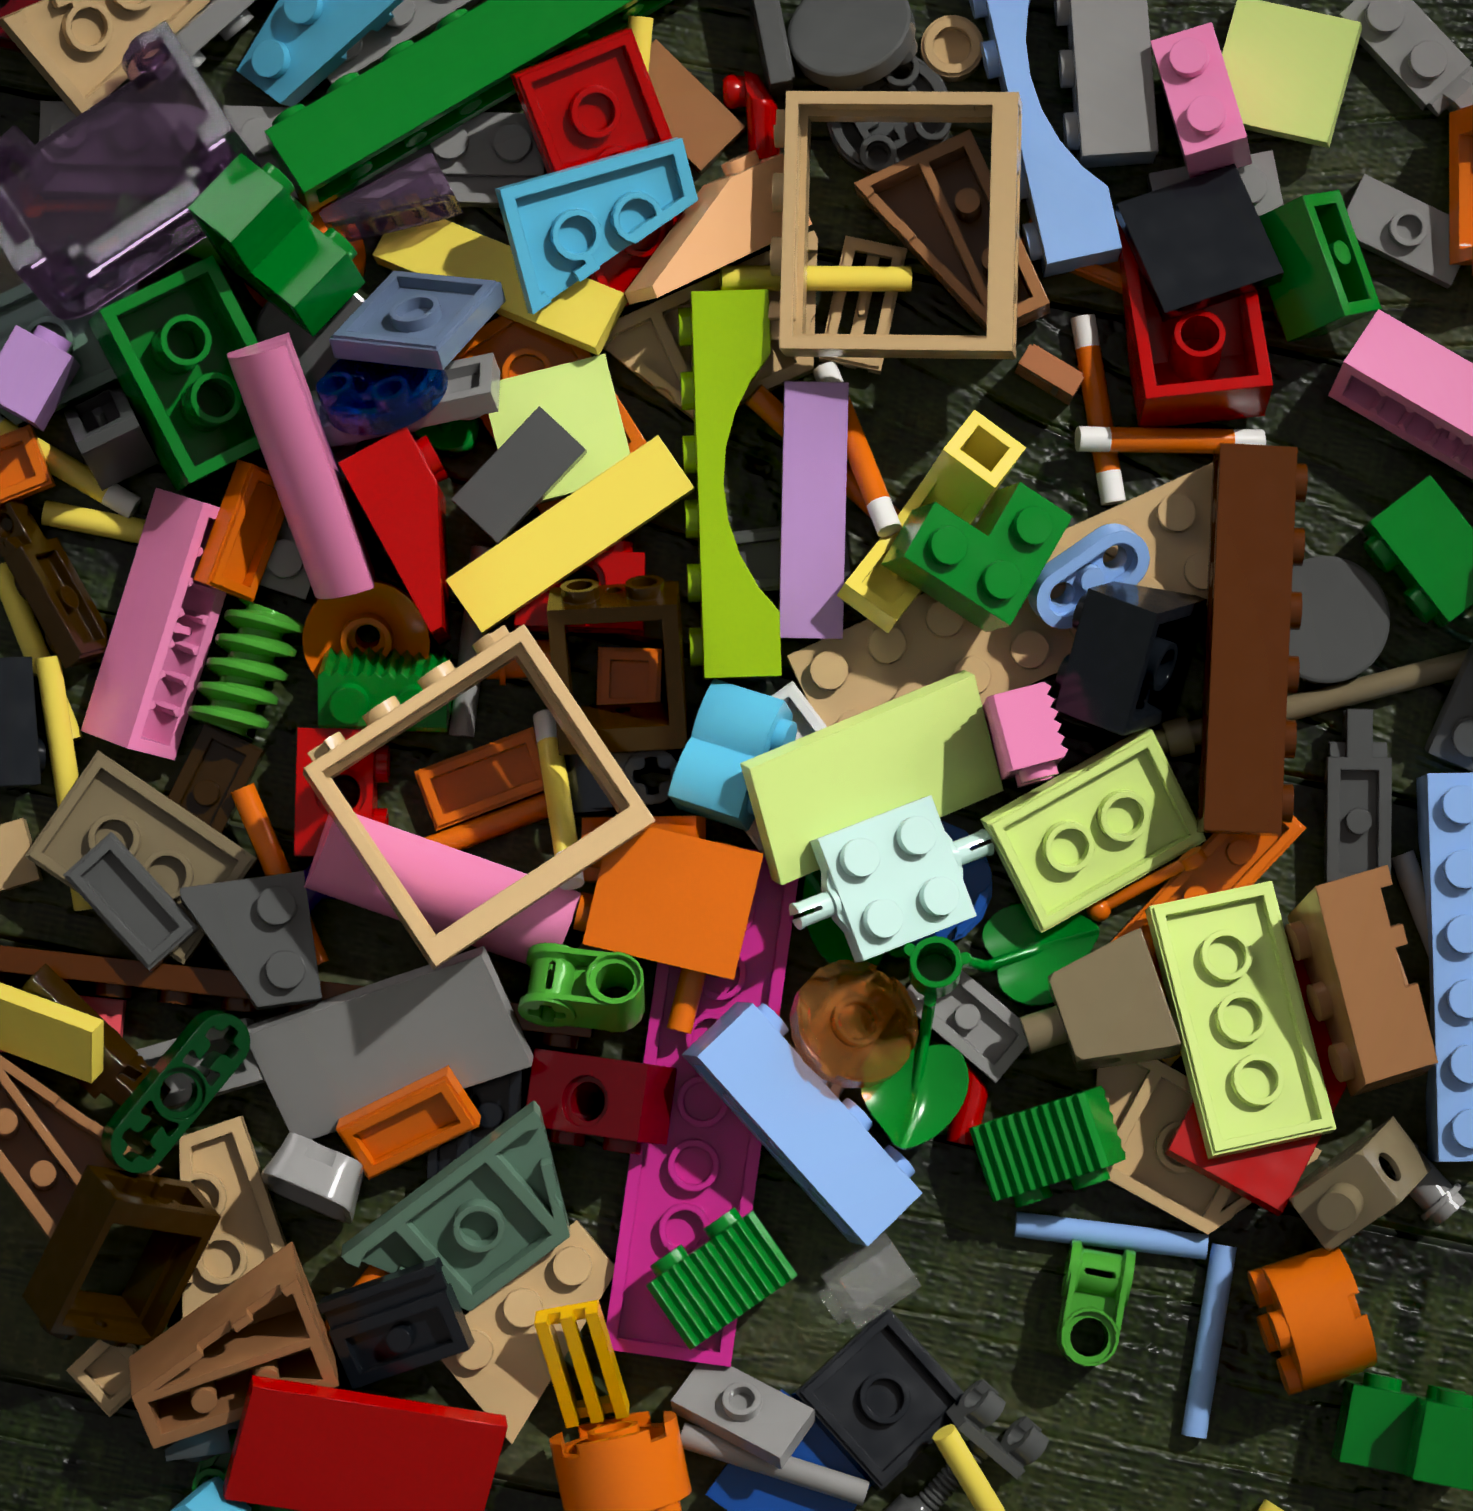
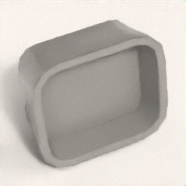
(315, 1177)

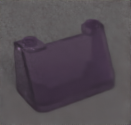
(116, 183)

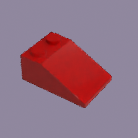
(1197, 364)
(407, 509)

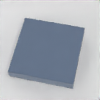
(417, 320)

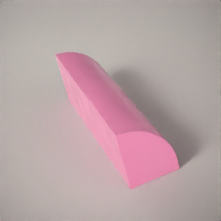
(1411, 390)
(302, 468)
(158, 633)
(441, 884)

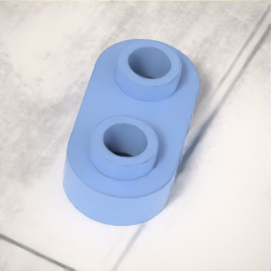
(1084, 568)

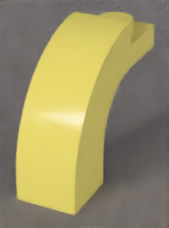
(961, 482)

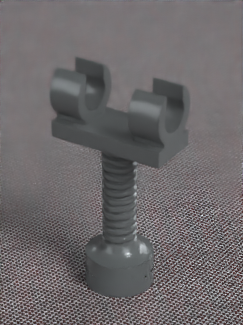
(977, 1410)

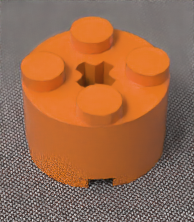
(1313, 1319)
(622, 1465)

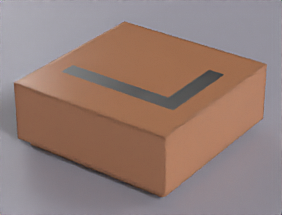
(1049, 373)

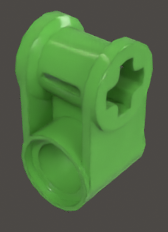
(578, 988)
(1094, 1298)

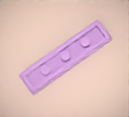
(813, 509)

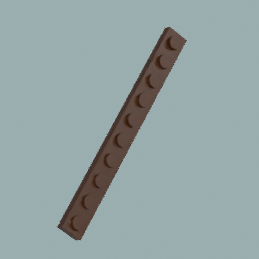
(182, 983)

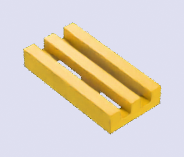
(592, 1405)

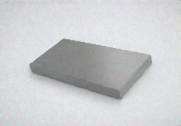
(386, 1036)

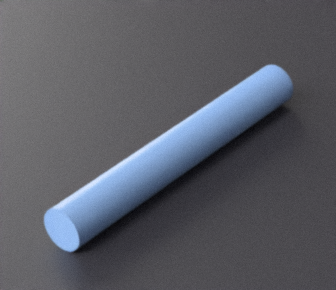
(1111, 1235)
(1209, 1341)

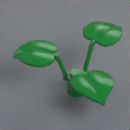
(935, 1078)

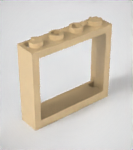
(791, 197)
(439, 688)

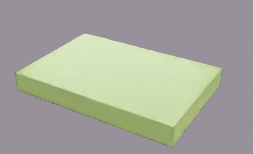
(1093, 829)

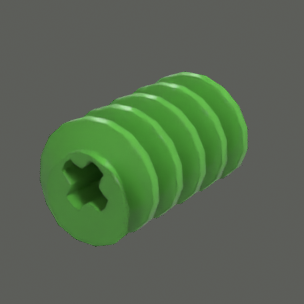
(246, 669)

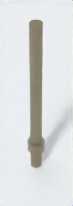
(1181, 736)

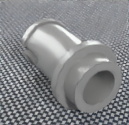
(1435, 1194)

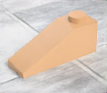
(722, 226)

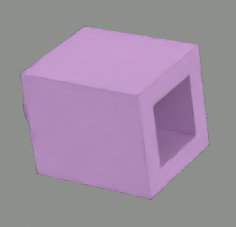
(35, 374)

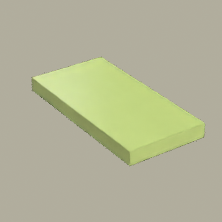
(870, 764)
(1240, 1020)

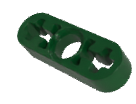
(160, 1140)

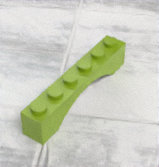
(727, 349)

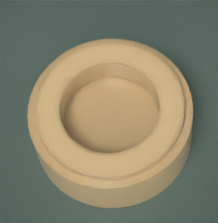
(952, 47)

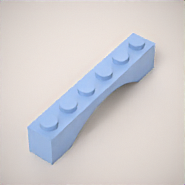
(1067, 203)
(1447, 871)

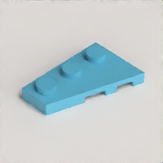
(307, 42)
(588, 213)

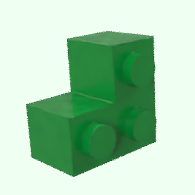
(273, 245)
(981, 568)
(1407, 1432)

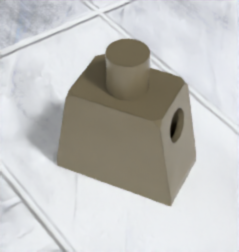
(1106, 1009)
(1353, 1187)

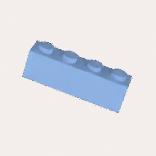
(803, 1122)

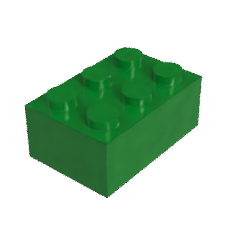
(175, 369)

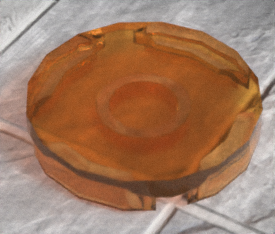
(853, 1024)

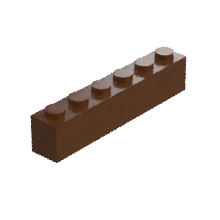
(1249, 640)

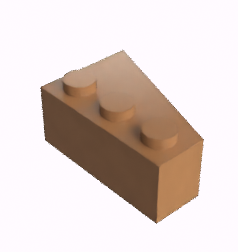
(941, 215)
(1360, 983)
(45, 1146)
(203, 1364)

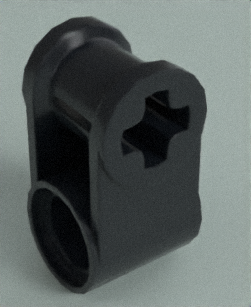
(591, 800)

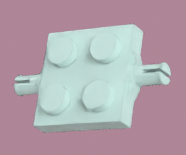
(892, 879)

